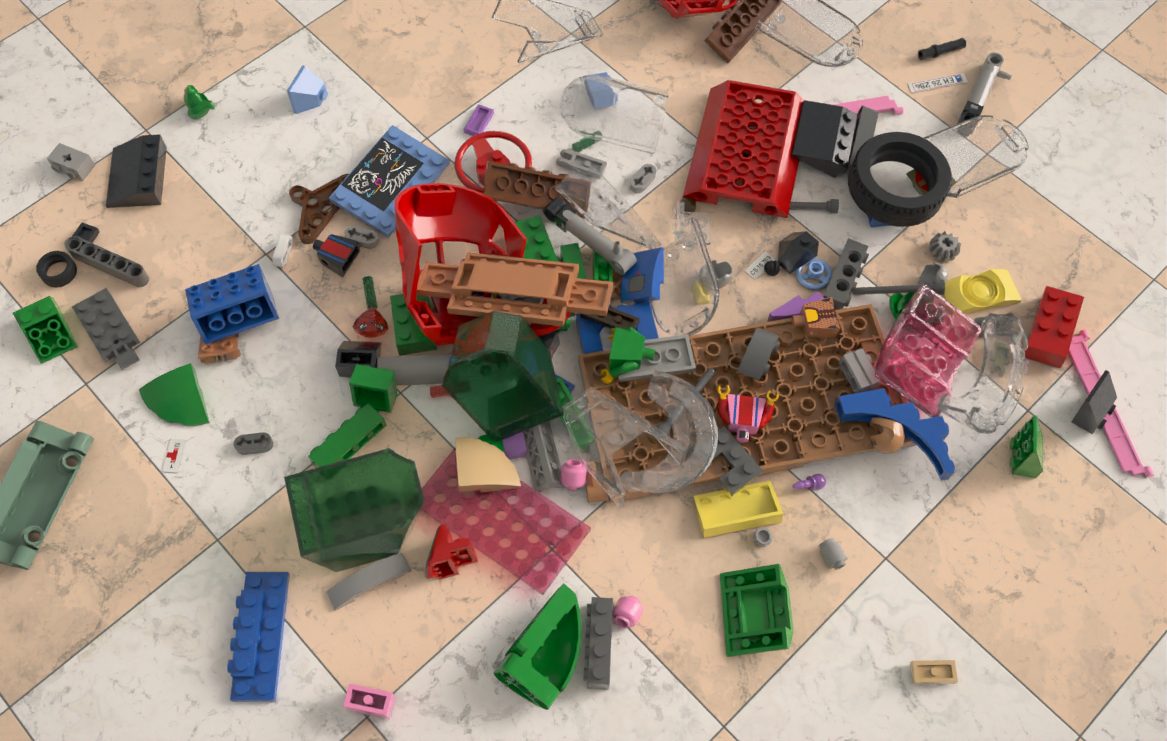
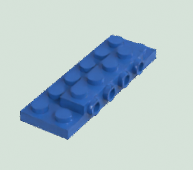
(258, 637)

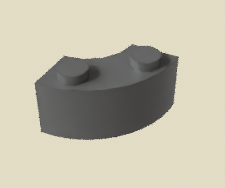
(758, 353)

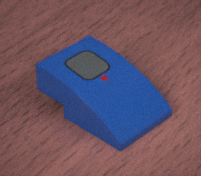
(644, 278)

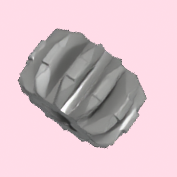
(944, 247)

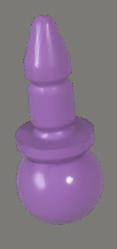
(813, 482)

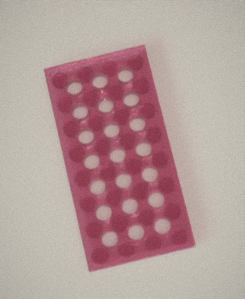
(503, 529)

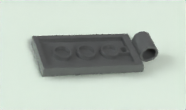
(108, 328)

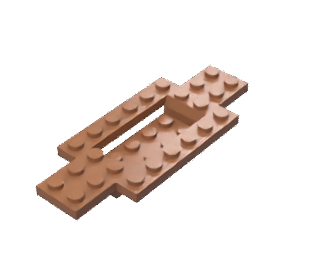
(516, 277)

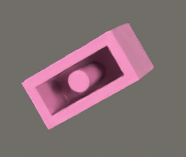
(369, 701)

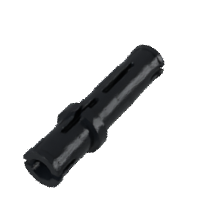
(936, 50)

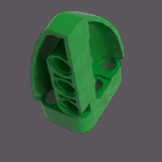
(545, 652)

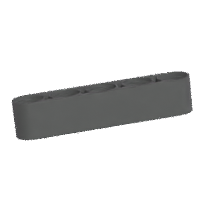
(863, 131)
(107, 261)

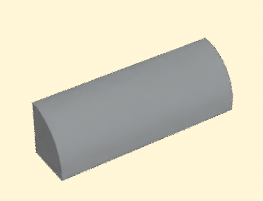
(415, 369)

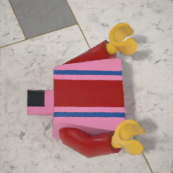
(744, 413)

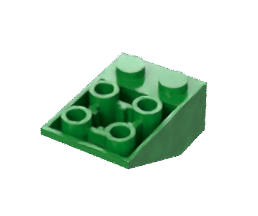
(45, 329)
(1027, 450)

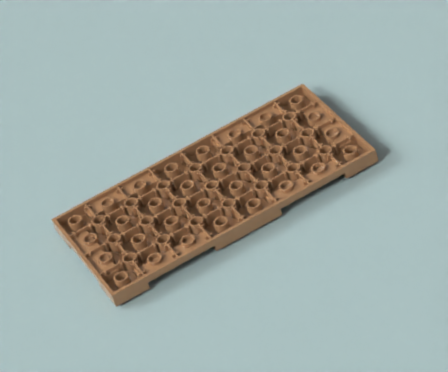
(802, 372)

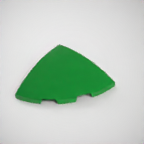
(176, 397)

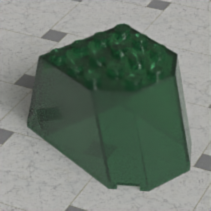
(502, 375)
(355, 509)

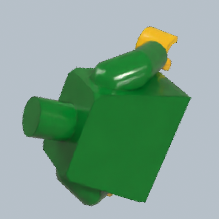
(626, 353)

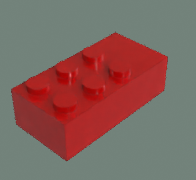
(1053, 327)

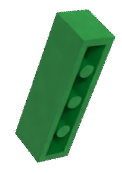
(349, 438)

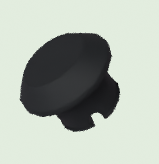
(772, 267)

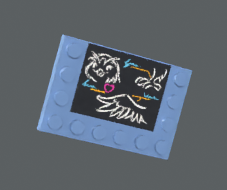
(382, 174)

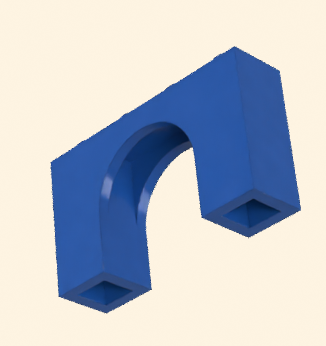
(590, 332)

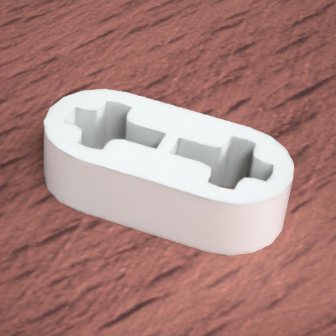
(282, 250)

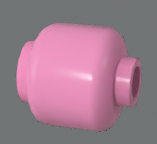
(573, 474)
(627, 611)

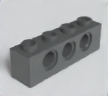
(854, 252)

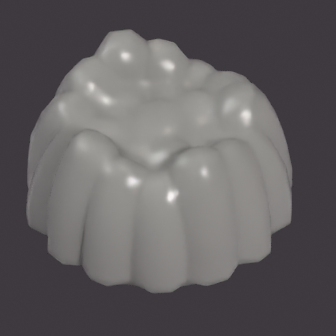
(762, 536)

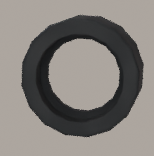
(51, 258)

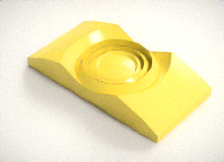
(981, 291)

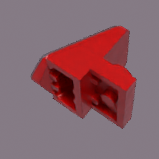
(447, 555)

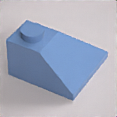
(306, 91)

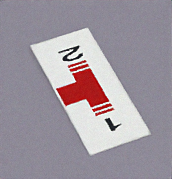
(173, 455)

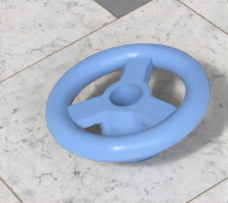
(818, 266)

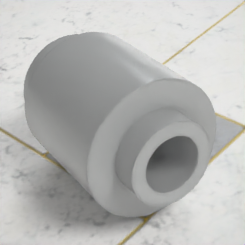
(833, 554)

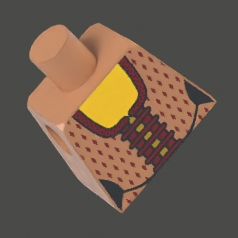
(818, 319)

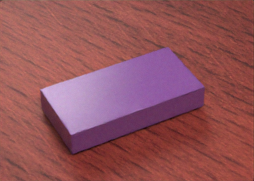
(478, 120)

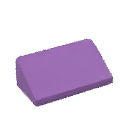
(514, 446)

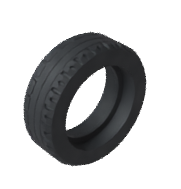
(905, 149)

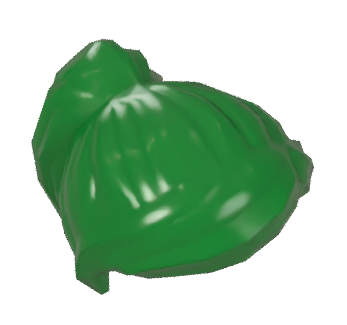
(197, 103)

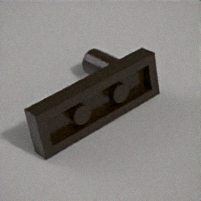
(613, 319)

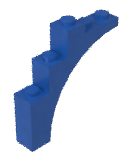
(925, 433)

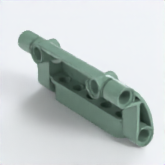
(36, 489)

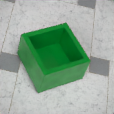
(373, 387)

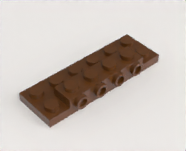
(739, 26)
(522, 185)

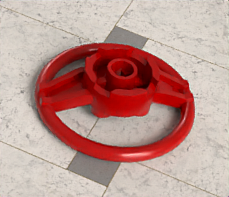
(485, 153)

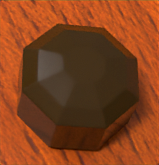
(689, 204)

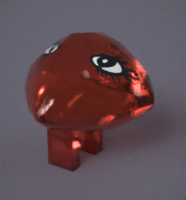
(370, 324)

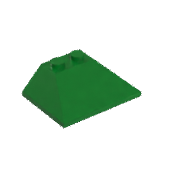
(756, 610)

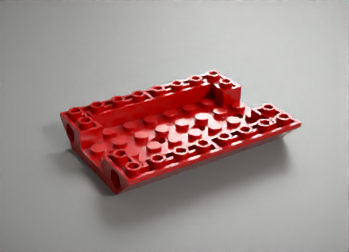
(725, 136)

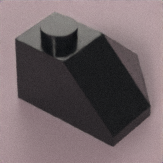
(797, 250)

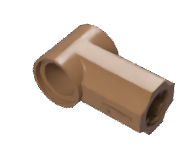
(594, 491)

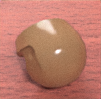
(891, 435)

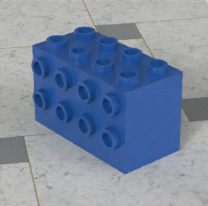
(231, 304)

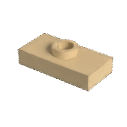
(934, 672)

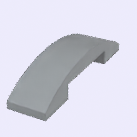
(367, 579)

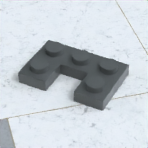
(743, 465)

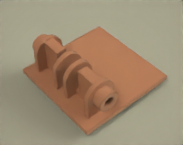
(211, 352)

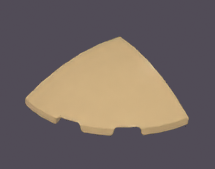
(483, 467)

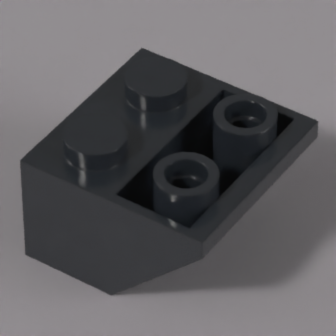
(357, 353)

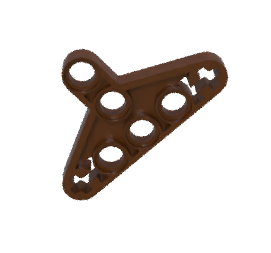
(315, 211)

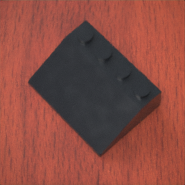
(824, 137)
(137, 172)

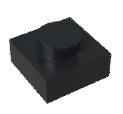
(86, 232)

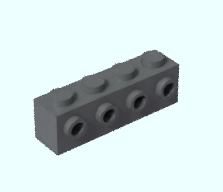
(599, 644)

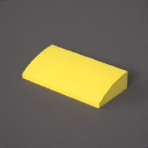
(747, 509)

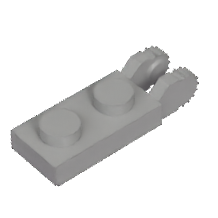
(580, 161)

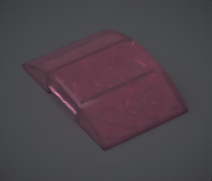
(926, 349)

